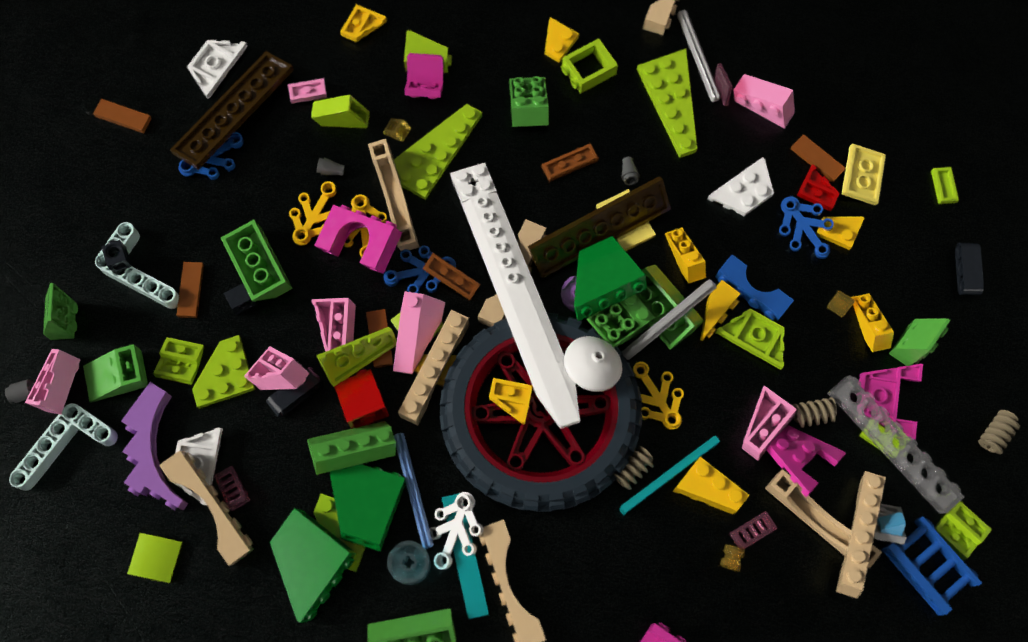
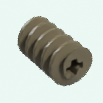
(815, 411)
(999, 432)
(634, 467)

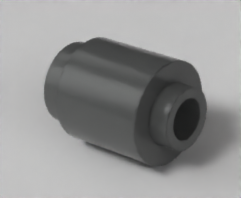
(19, 391)

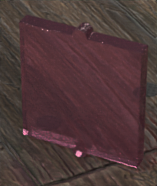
(723, 84)

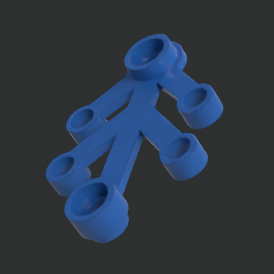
(214, 160)
(804, 224)
(423, 275)

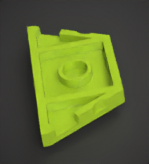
(756, 335)

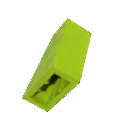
(418, 44)
(340, 112)

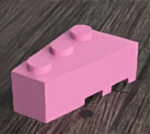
(766, 99)
(335, 320)
(276, 371)
(54, 382)
(768, 421)

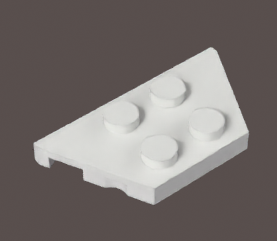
(214, 63)
(746, 189)
(204, 449)

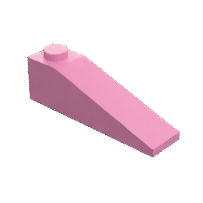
(417, 324)

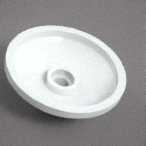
(587, 369)

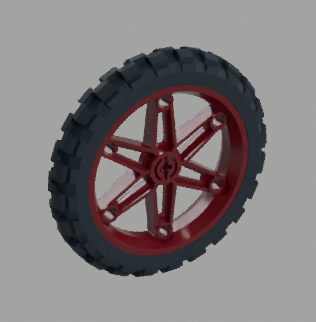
(513, 485)

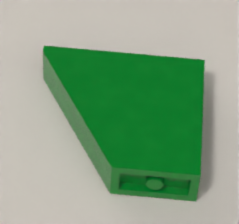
(605, 277)
(366, 503)
(309, 562)

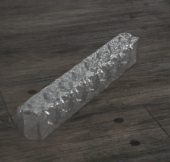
(898, 456)

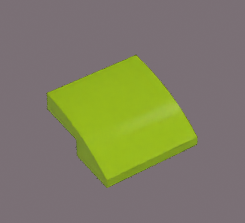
(179, 361)
(962, 530)
(154, 557)

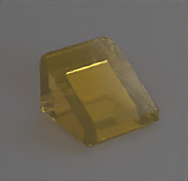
(397, 129)
(840, 303)

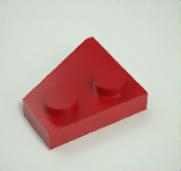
(818, 189)

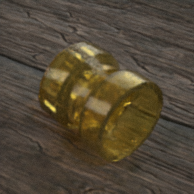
(732, 558)

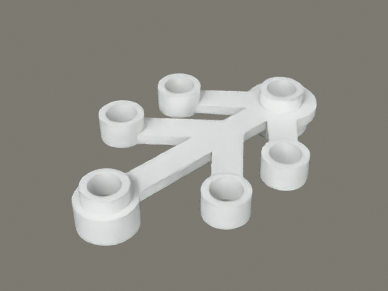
(456, 528)

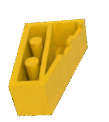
(711, 487)

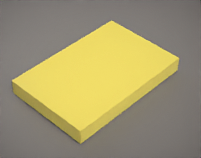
(863, 174)
(635, 237)

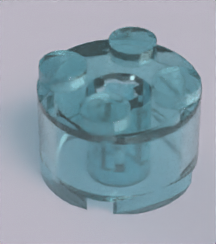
(400, 555)

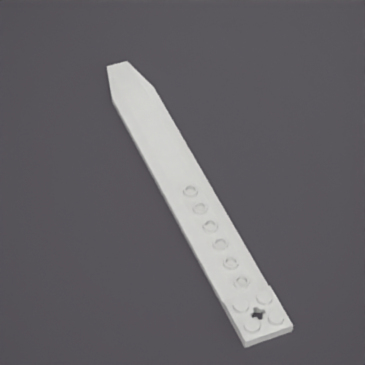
(517, 294)

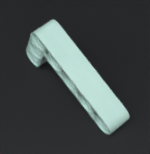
(132, 274)
(59, 442)

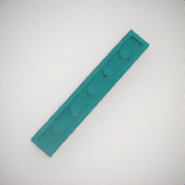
(670, 474)
(468, 570)

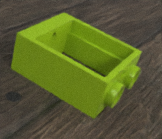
(603, 56)

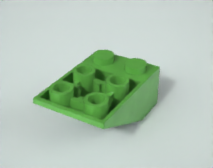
(529, 101)
(59, 314)
(622, 321)
(919, 340)
(115, 373)

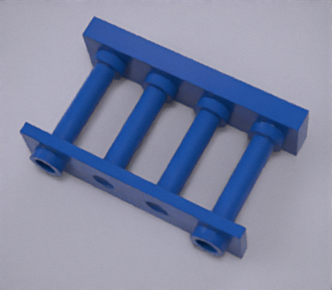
(925, 585)

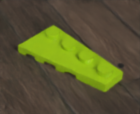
(353, 356)

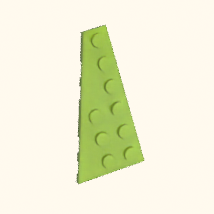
(670, 92)
(428, 158)

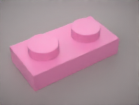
(307, 91)

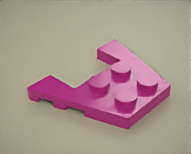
(885, 388)
(795, 450)

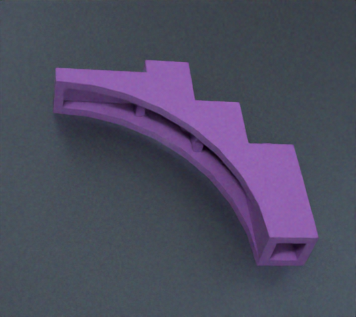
(142, 449)

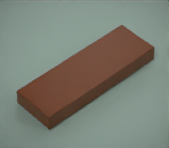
(122, 116)
(815, 155)
(570, 162)
(451, 276)
(190, 290)
(377, 321)

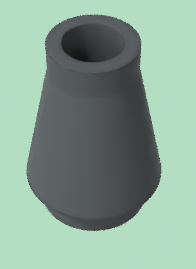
(329, 167)
(629, 171)

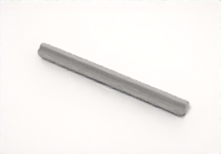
(699, 56)
(669, 319)

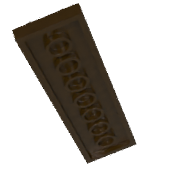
(231, 110)
(609, 220)

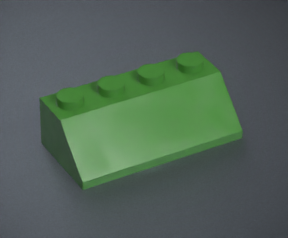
(256, 262)
(660, 299)
(352, 447)
(425, 627)

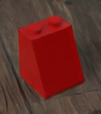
(361, 399)

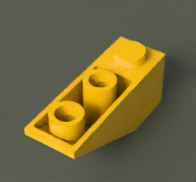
(686, 255)
(717, 305)
(873, 324)

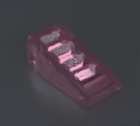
(232, 504)
(768, 522)

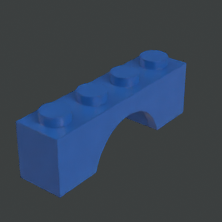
(772, 303)

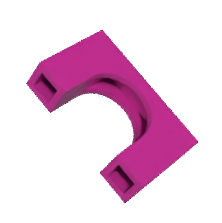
(342, 222)

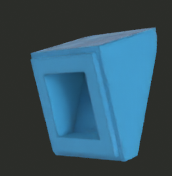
(892, 524)

